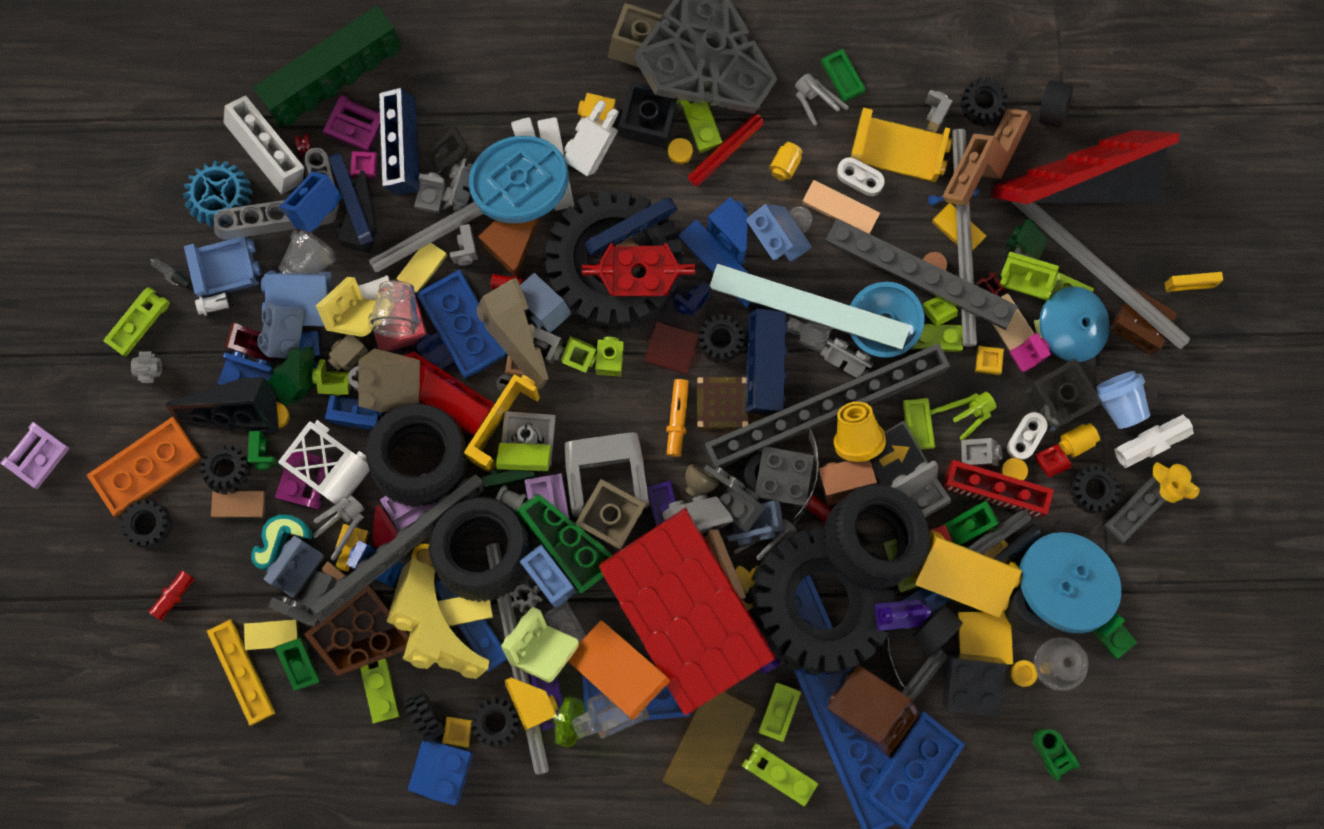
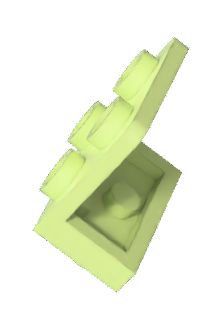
(538, 647)

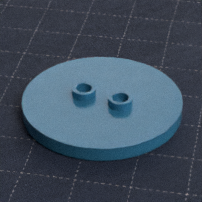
(518, 179)
(1070, 582)

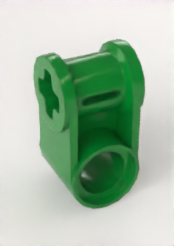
(1057, 757)

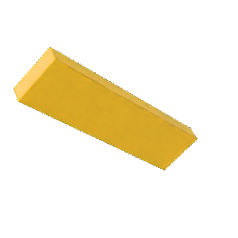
(241, 672)

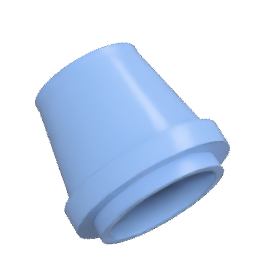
(1124, 399)

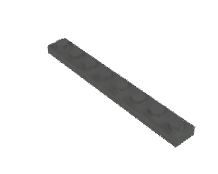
(921, 274)
(391, 552)

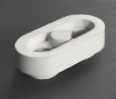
(861, 175)
(1026, 437)

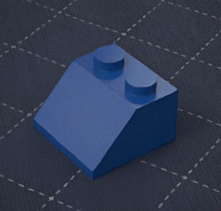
(729, 228)
(440, 772)

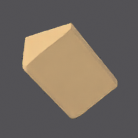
(1017, 330)

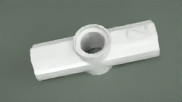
(1154, 441)

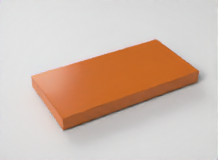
(144, 466)
(618, 670)

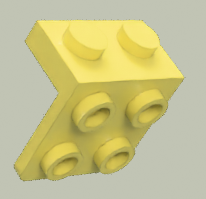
(346, 309)

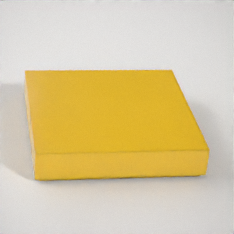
(985, 635)

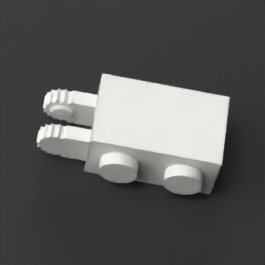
(591, 140)

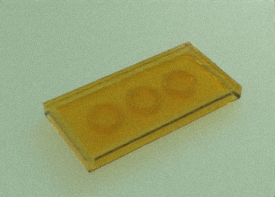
(709, 747)

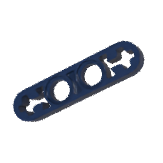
(351, 199)
(631, 226)

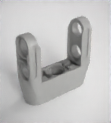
(602, 452)

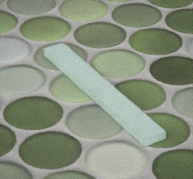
(810, 307)

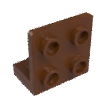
(1139, 331)

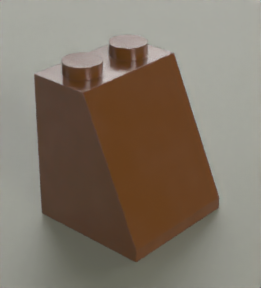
(873, 709)

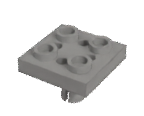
(516, 422)

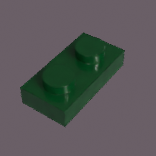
(498, 478)

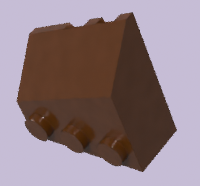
(357, 633)

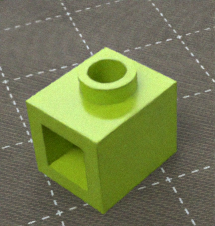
(578, 354)
(609, 357)

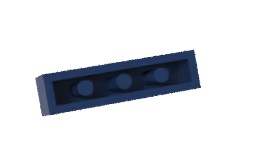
(399, 142)
(765, 362)

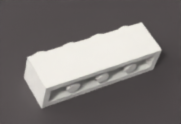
(263, 144)

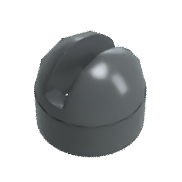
(505, 377)

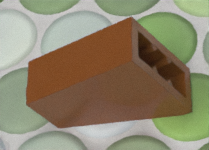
(509, 242)

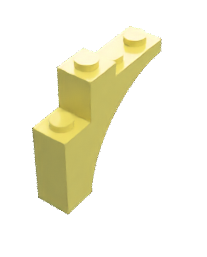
(430, 637)

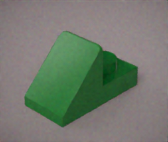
(971, 523)
(1115, 636)
(297, 663)

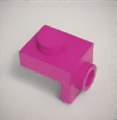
(1031, 352)

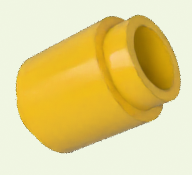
(786, 161)
(1079, 440)

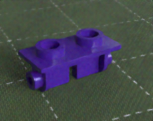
(901, 614)

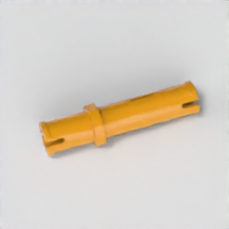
(677, 418)

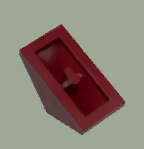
(245, 341)
(384, 529)

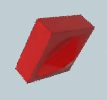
(1053, 461)

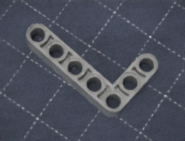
(263, 211)

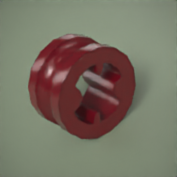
(303, 144)

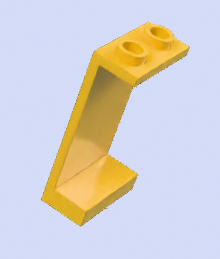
(900, 148)
(515, 386)
(967, 576)

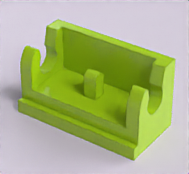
(1029, 276)

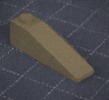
(507, 323)

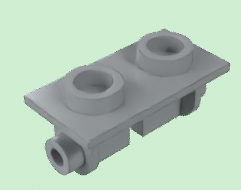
(455, 195)
(839, 351)

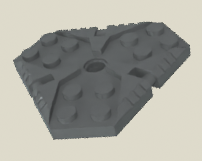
(698, 50)

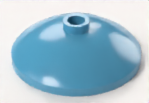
(893, 302)
(1063, 325)

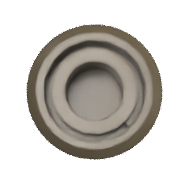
(699, 481)

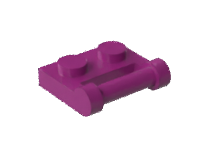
(352, 130)
(293, 489)

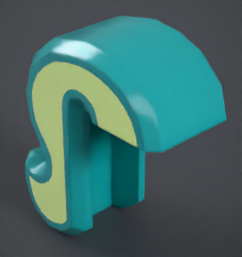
(274, 538)

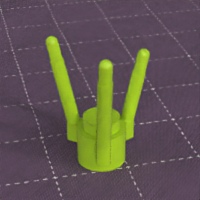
(979, 405)

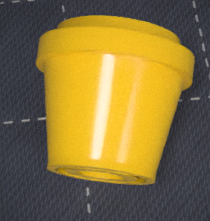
(858, 433)

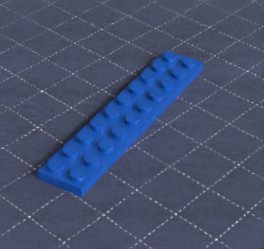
(853, 757)

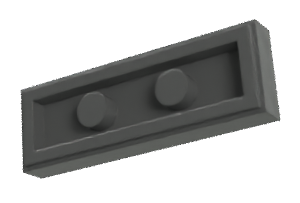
(1135, 511)

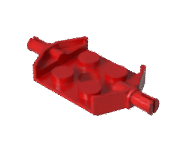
(619, 261)

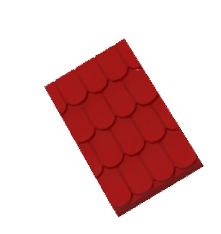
(1115, 171)
(686, 611)

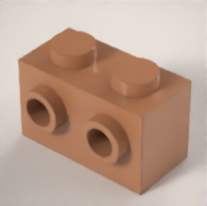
(843, 478)

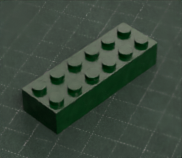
(328, 67)

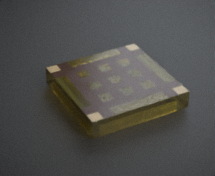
(721, 403)

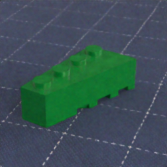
(565, 542)

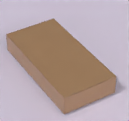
(238, 504)

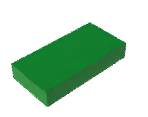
(843, 75)

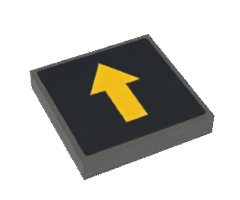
(899, 455)

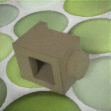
(346, 353)

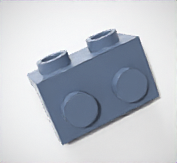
(280, 329)
(765, 526)
(293, 567)

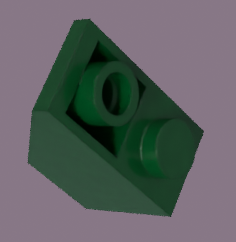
(1027, 240)
(294, 377)

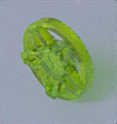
(563, 722)

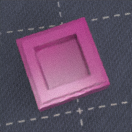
(364, 161)

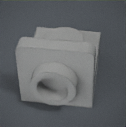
(940, 106)
(430, 193)
(466, 242)
(547, 340)
(981, 452)

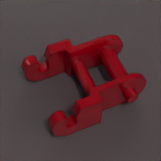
(985, 282)

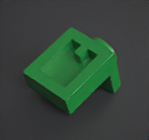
(256, 449)

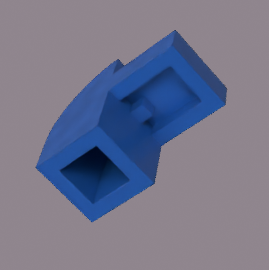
(363, 551)

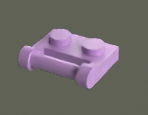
(40, 460)

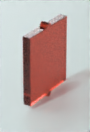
(671, 348)

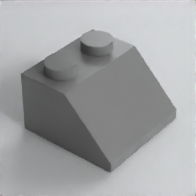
(705, 511)

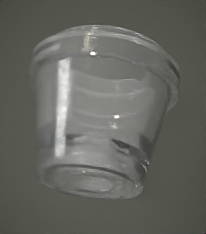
(306, 254)
(395, 310)
(1051, 668)

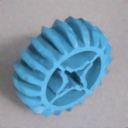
(234, 179)

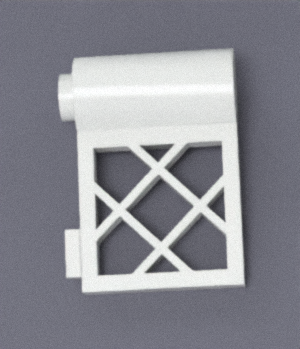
(342, 478)

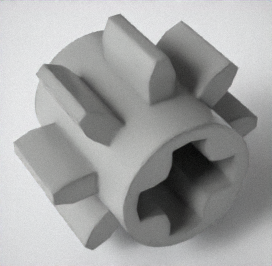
(146, 367)
(519, 599)

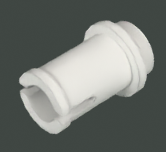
(211, 303)

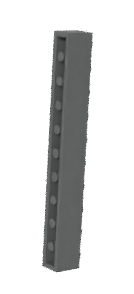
(825, 407)

